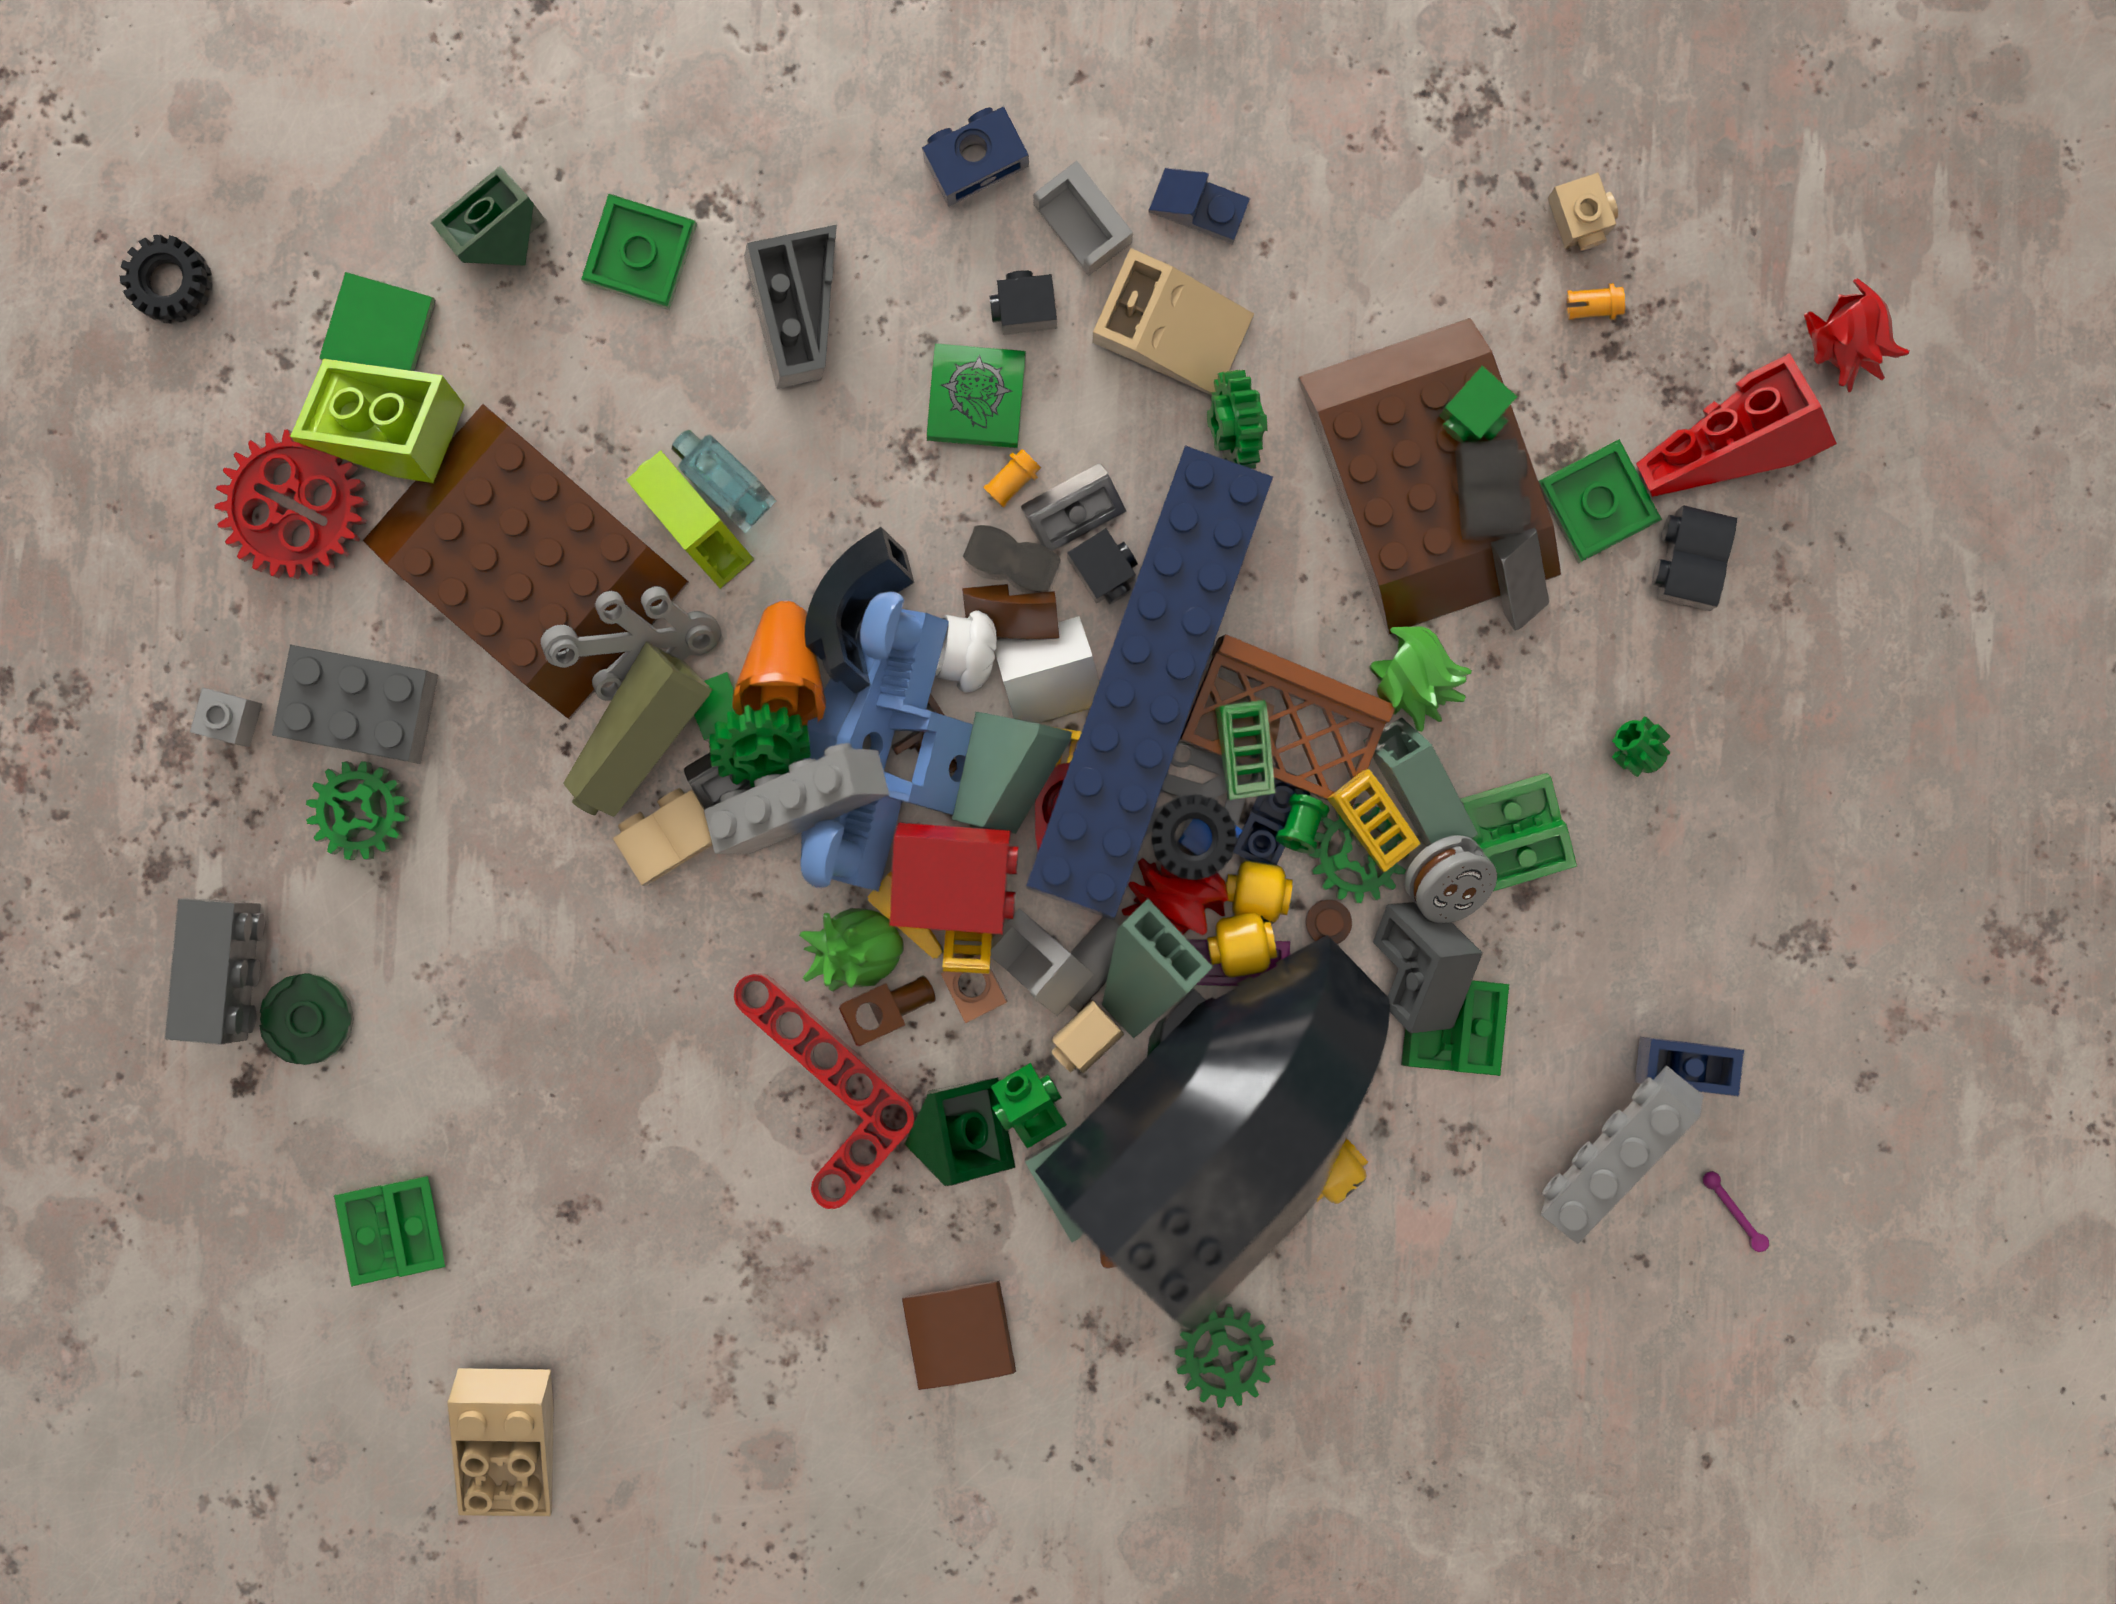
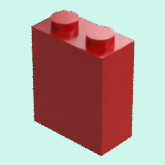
(952, 878)

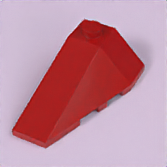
(1757, 429)

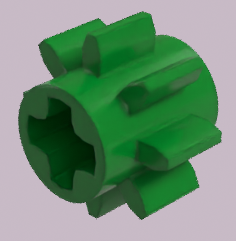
(1641, 746)

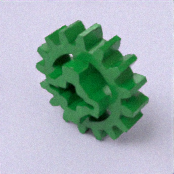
(1237, 418)
(758, 743)
(369, 796)
(1367, 873)
(1246, 1350)

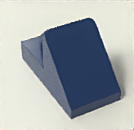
(1198, 204)

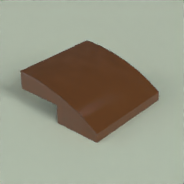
(959, 1335)

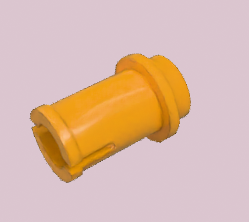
(1599, 302)
(1012, 477)

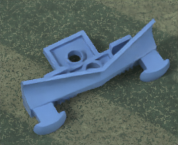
(901, 664)

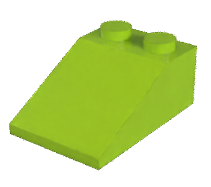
(380, 418)

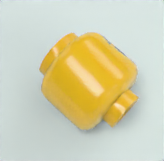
(1259, 890)
(1242, 945)
(1346, 1174)

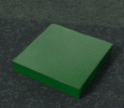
(639, 251)
(377, 324)
(1599, 501)

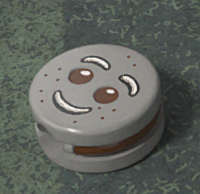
(1450, 879)

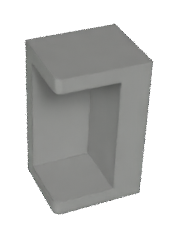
(1082, 218)
(1039, 962)

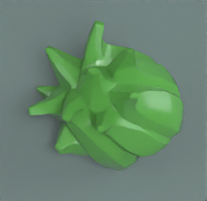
(1419, 675)
(853, 949)

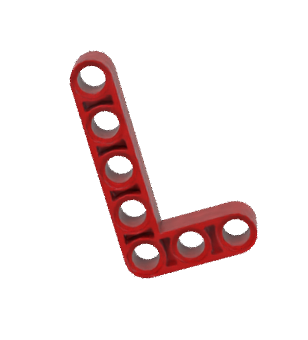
(836, 1080)

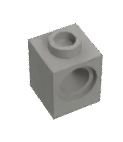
(225, 717)

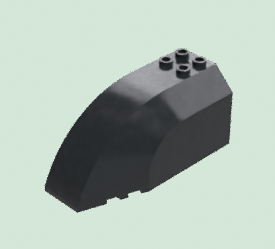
(1225, 1130)

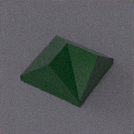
(490, 222)
(961, 1134)

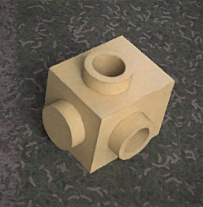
(1583, 212)

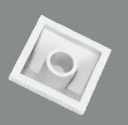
(1048, 675)

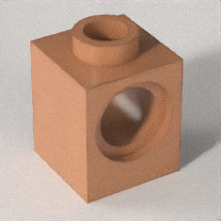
(975, 1006)

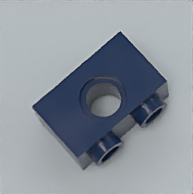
(962, 178)
(1701, 1065)

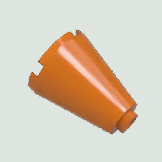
(781, 667)

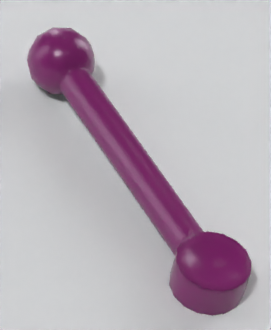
(1757, 1241)

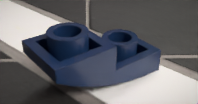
(1265, 819)

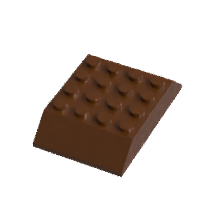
(1400, 472)
(516, 550)

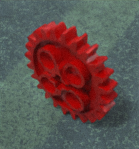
(272, 540)

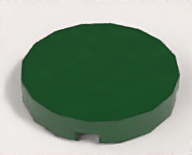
(306, 1019)

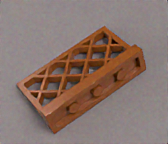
(1302, 684)

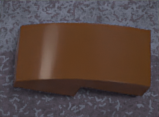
(1015, 615)

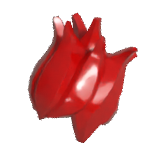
(1854, 335)
(1179, 899)

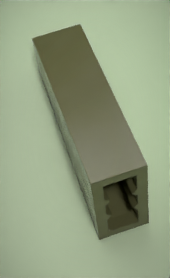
(635, 730)

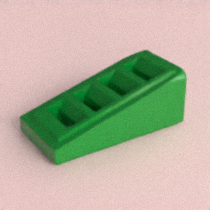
(1261, 730)

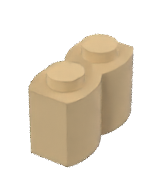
(665, 837)
(1085, 1038)

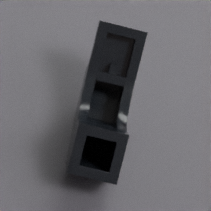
(840, 601)

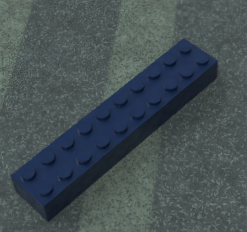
(1149, 683)

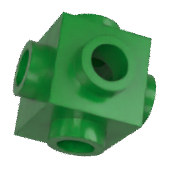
(1024, 1096)

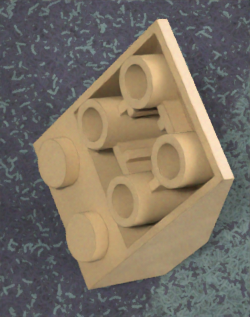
(1171, 322)
(502, 1441)

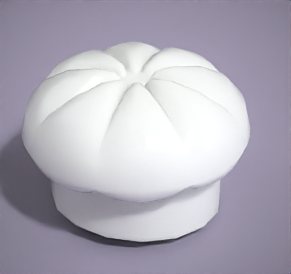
(967, 651)

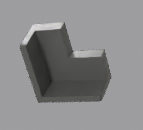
(1433, 966)

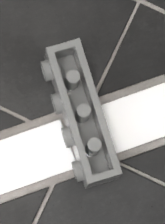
(796, 800)
(1622, 1154)

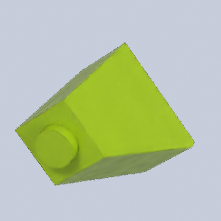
(689, 519)

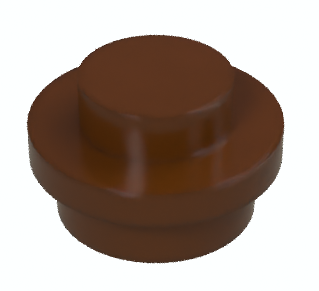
(1329, 919)

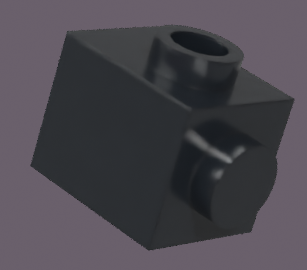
(1024, 303)
(1104, 567)

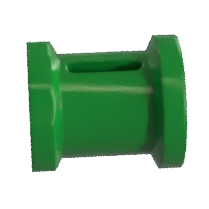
(1302, 823)

